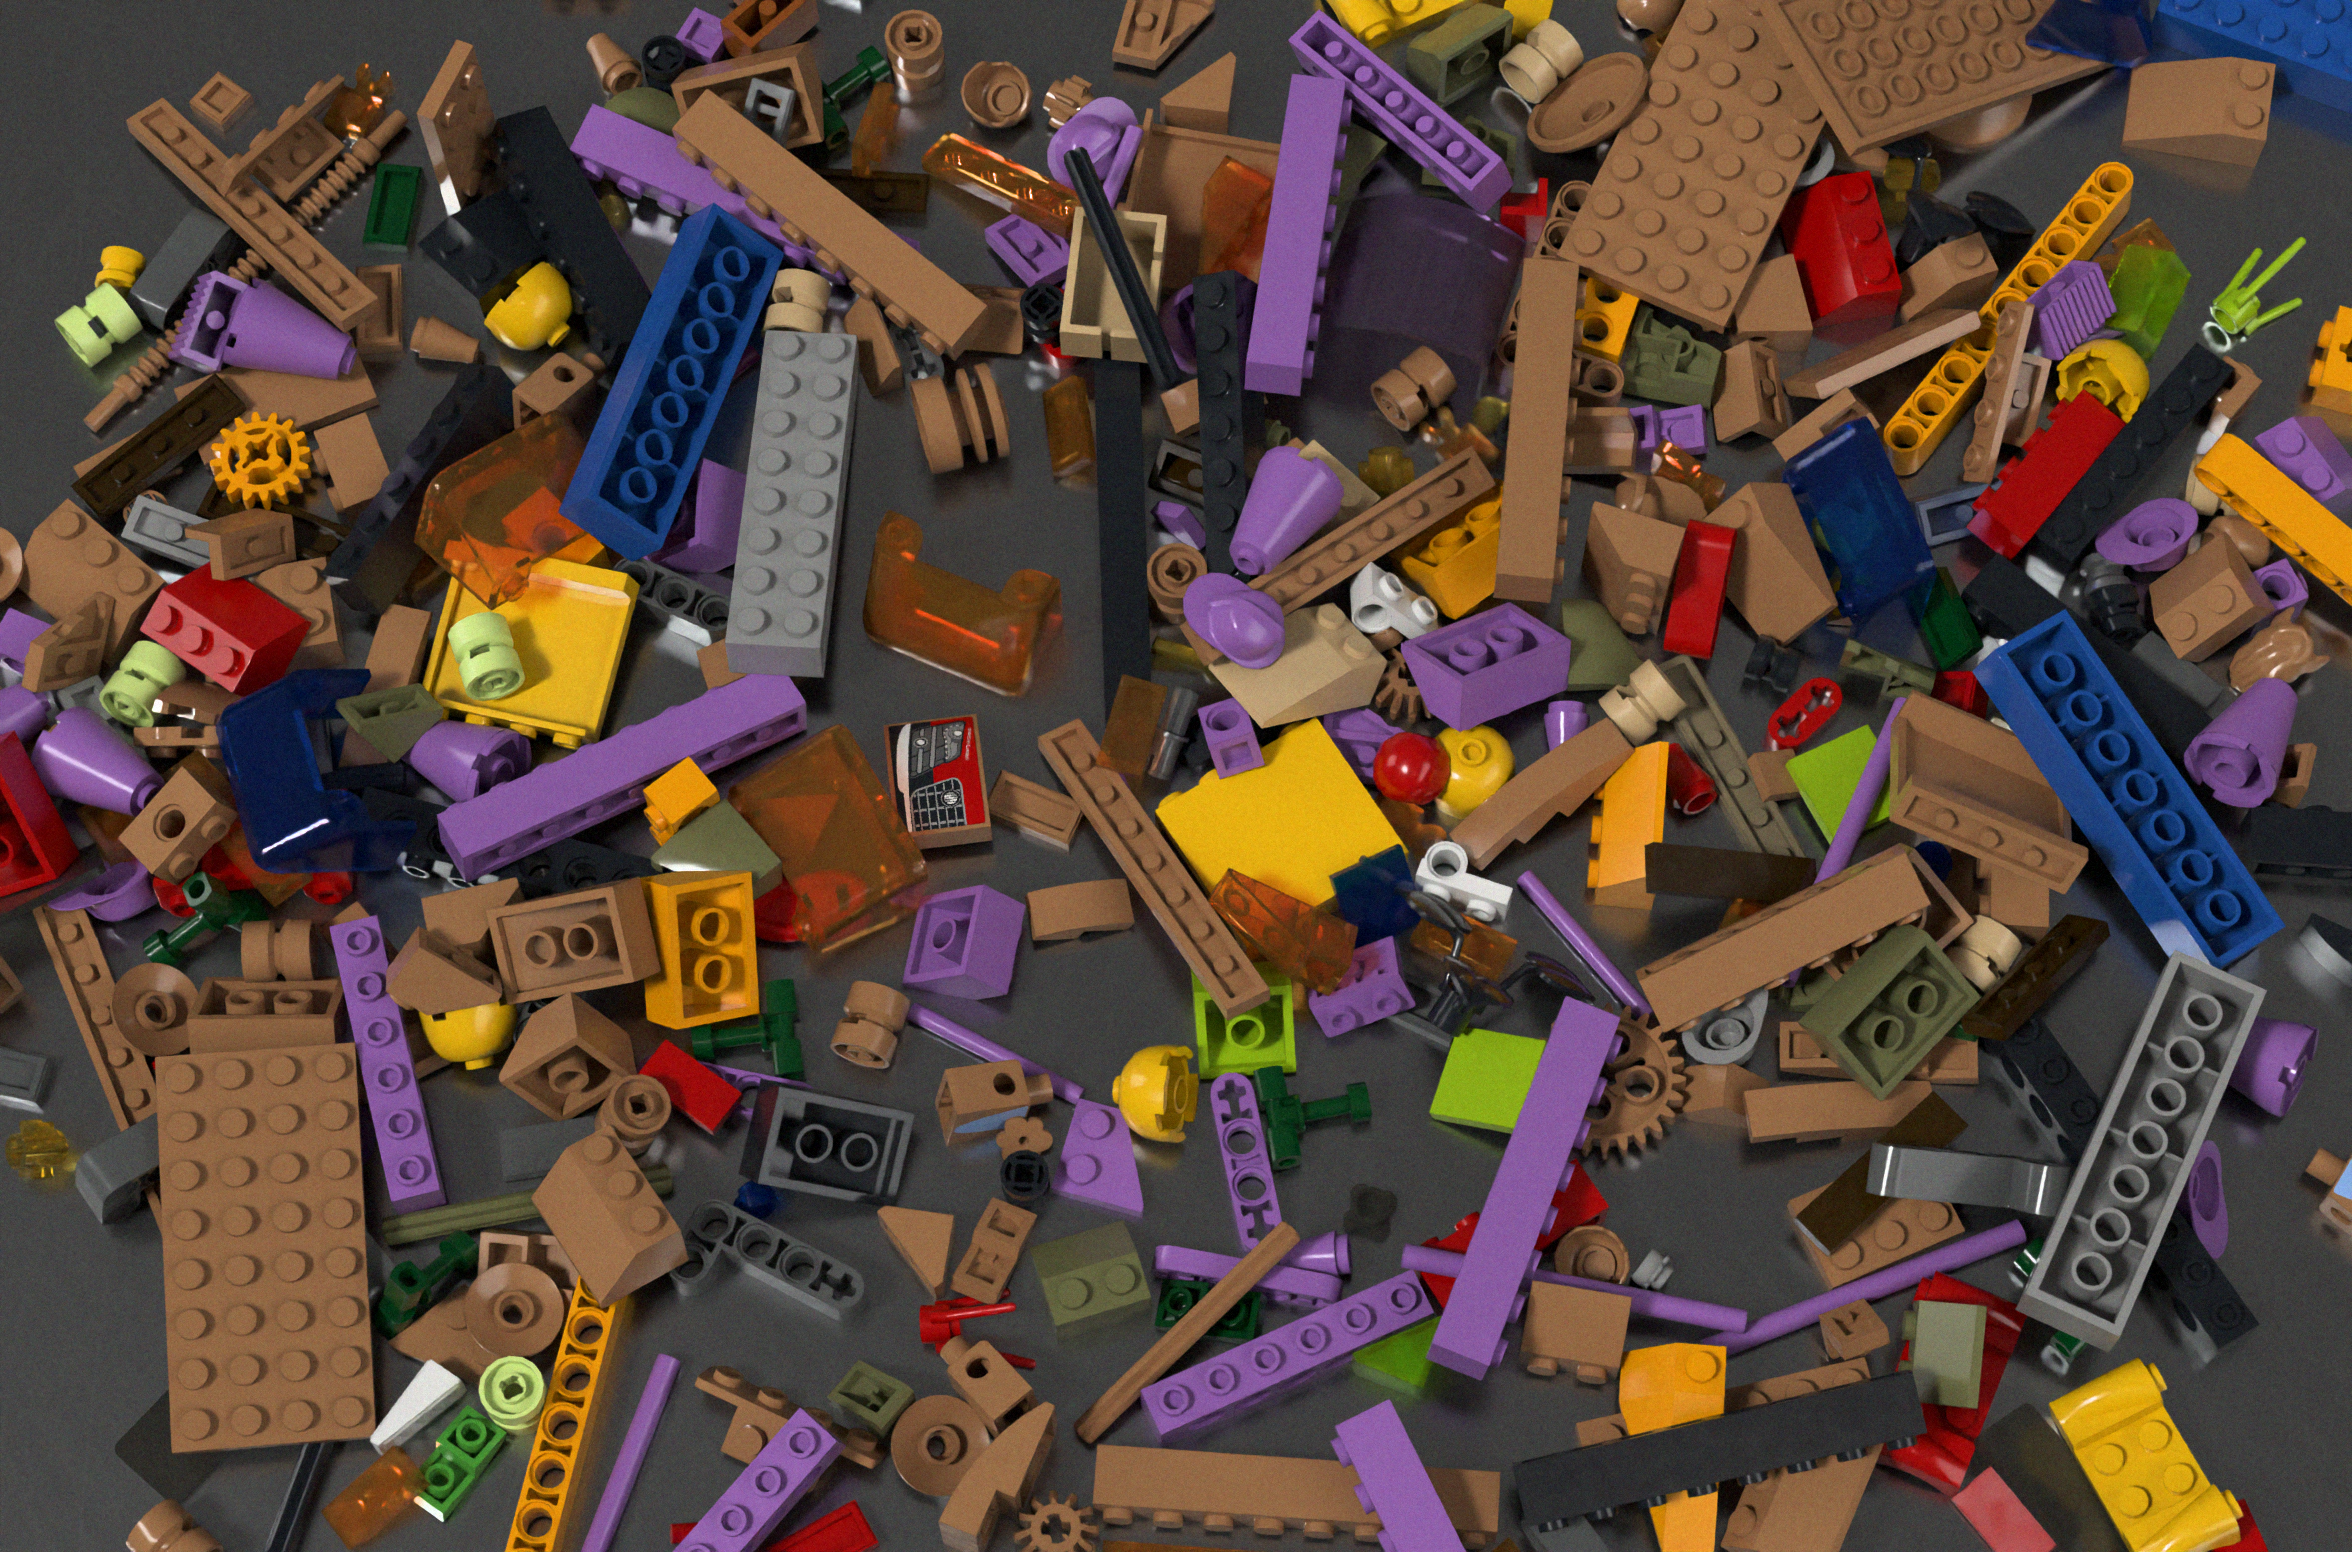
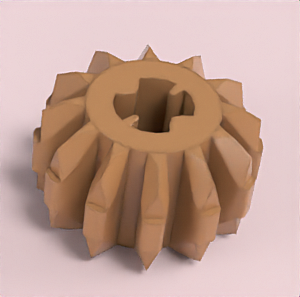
(1395, 692)
(1056, 1514)

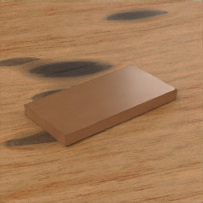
(1882, 353)
(304, 399)

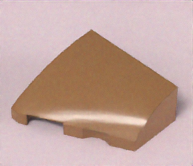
(1824, 419)
(195, 700)
(534, 1249)

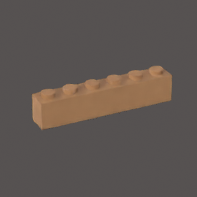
(1782, 939)

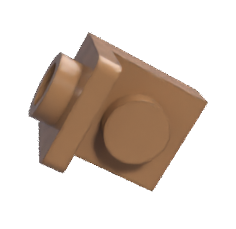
(2233, 398)
(1853, 1330)

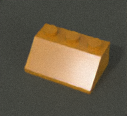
(1455, 556)
(1628, 820)
(703, 947)

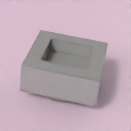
(84, 695)

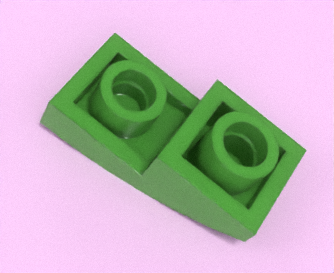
(458, 1461)

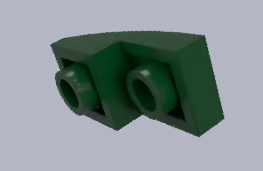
(1238, 1325)

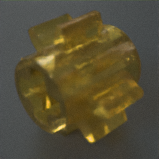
(1900, 173)
(1386, 470)
(36, 1149)

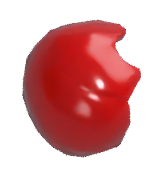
(1411, 768)

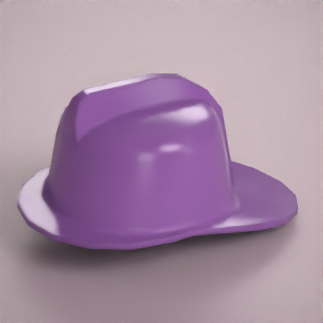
(1096, 128)
(2150, 536)
(1235, 619)
(113, 896)
(2204, 1201)

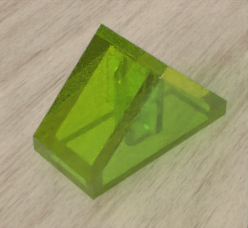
(1399, 1360)

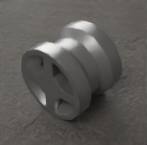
(2100, 573)

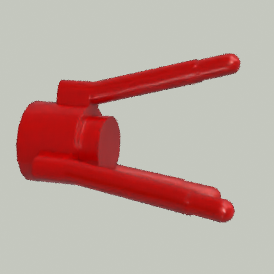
(945, 1320)

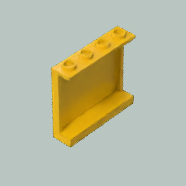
(568, 644)
(1279, 821)

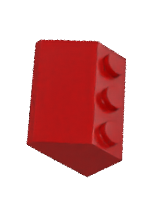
(1841, 250)
(226, 629)
(32, 834)

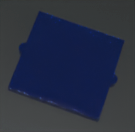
(1367, 897)

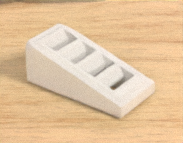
(420, 1403)

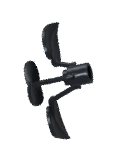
(1933, 221)
(1471, 990)

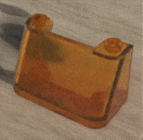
(500, 509)
(956, 622)
(834, 838)

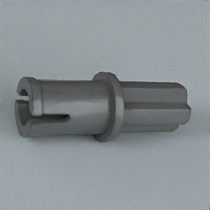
(1171, 733)

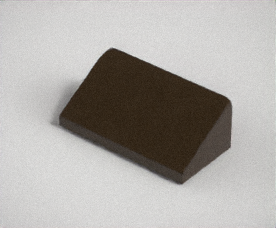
(1178, 470)

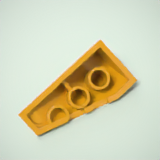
(1668, 1388)

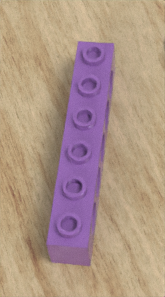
(1403, 113)
(387, 1067)
(1282, 1359)
(766, 1488)

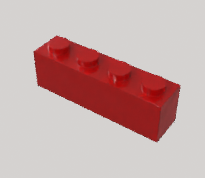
(2045, 475)
(1577, 1207)

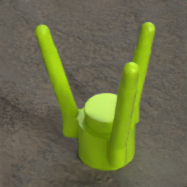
(2238, 308)

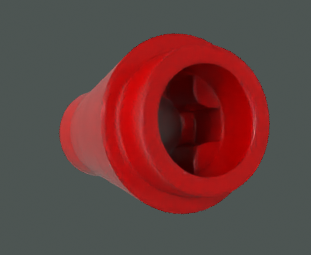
(1687, 782)

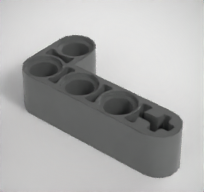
(118, 1171)
(1967, 1178)
(771, 1268)

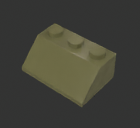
(1889, 1009)

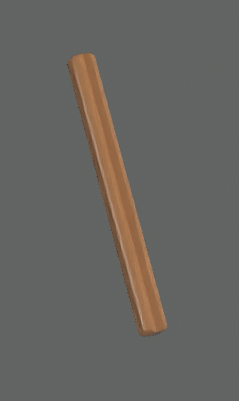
(1186, 1331)

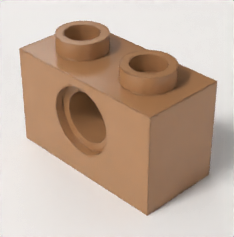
(155, 832)

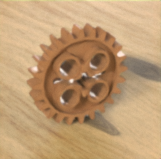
(1633, 1116)

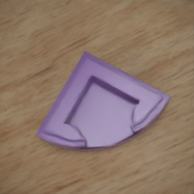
(1180, 523)

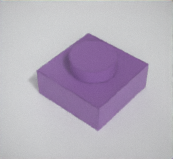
(702, 37)

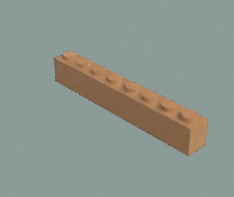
(830, 225)
(1537, 431)
(1271, 1494)

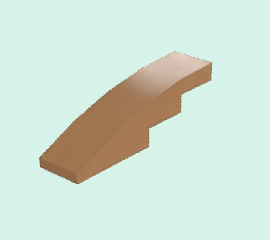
(393, 663)
(1537, 793)
(1946, 1063)
(1828, 1111)

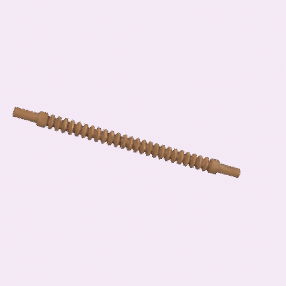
(363, 153)

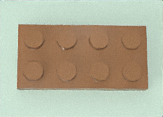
(457, 125)

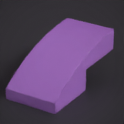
(1680, 426)

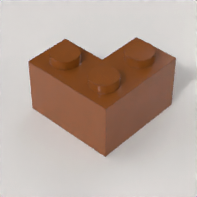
(766, 25)

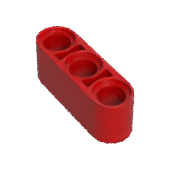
(1700, 589)

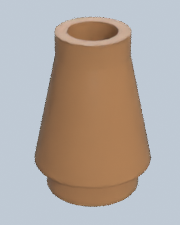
(614, 65)
(442, 341)

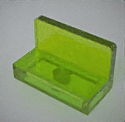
(2146, 294)

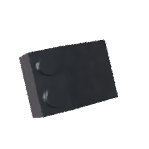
(482, 252)
(826, 1144)

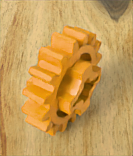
(261, 463)

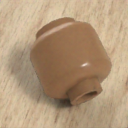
(2249, 541)

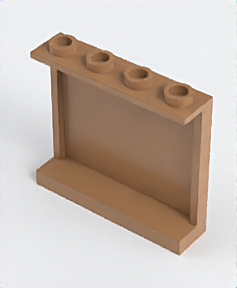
(1170, 181)
(1979, 793)

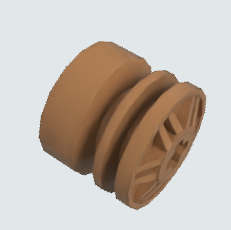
(960, 418)

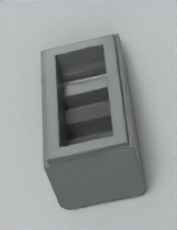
(784, 113)

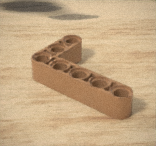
(1593, 369)

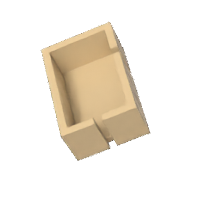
(1092, 307)

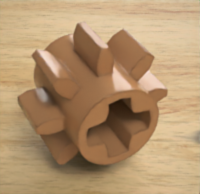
(1066, 99)

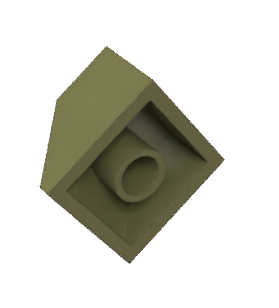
(1460, 51)
(1091, 1280)
(1945, 1351)

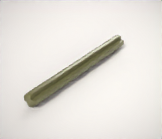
(486, 1212)

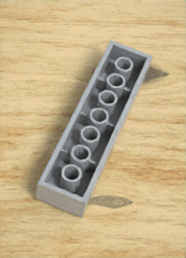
(793, 504)
(2141, 1151)

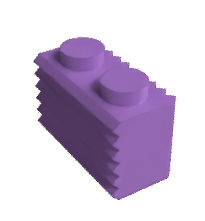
(2068, 310)
(208, 322)

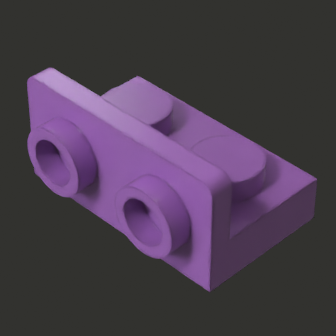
(1367, 992)

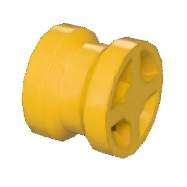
(120, 268)

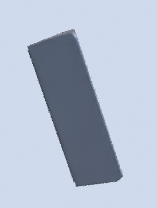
(1947, 512)

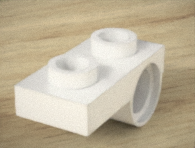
(1383, 602)
(1477, 895)

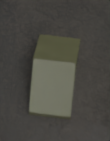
(392, 717)
(872, 1399)

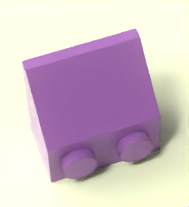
(2311, 458)
(706, 522)
(964, 943)

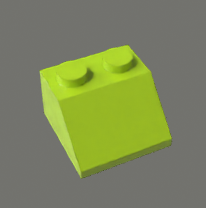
(1251, 1039)

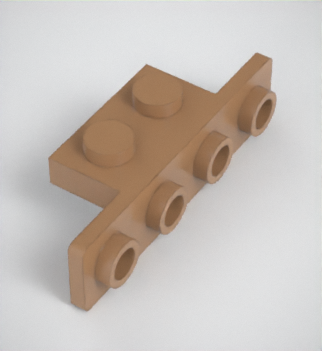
(293, 151)
(2010, 396)
(766, 1410)

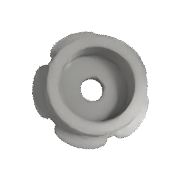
(1653, 1271)

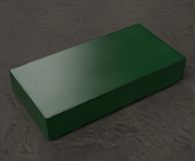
(393, 208)
(1949, 624)

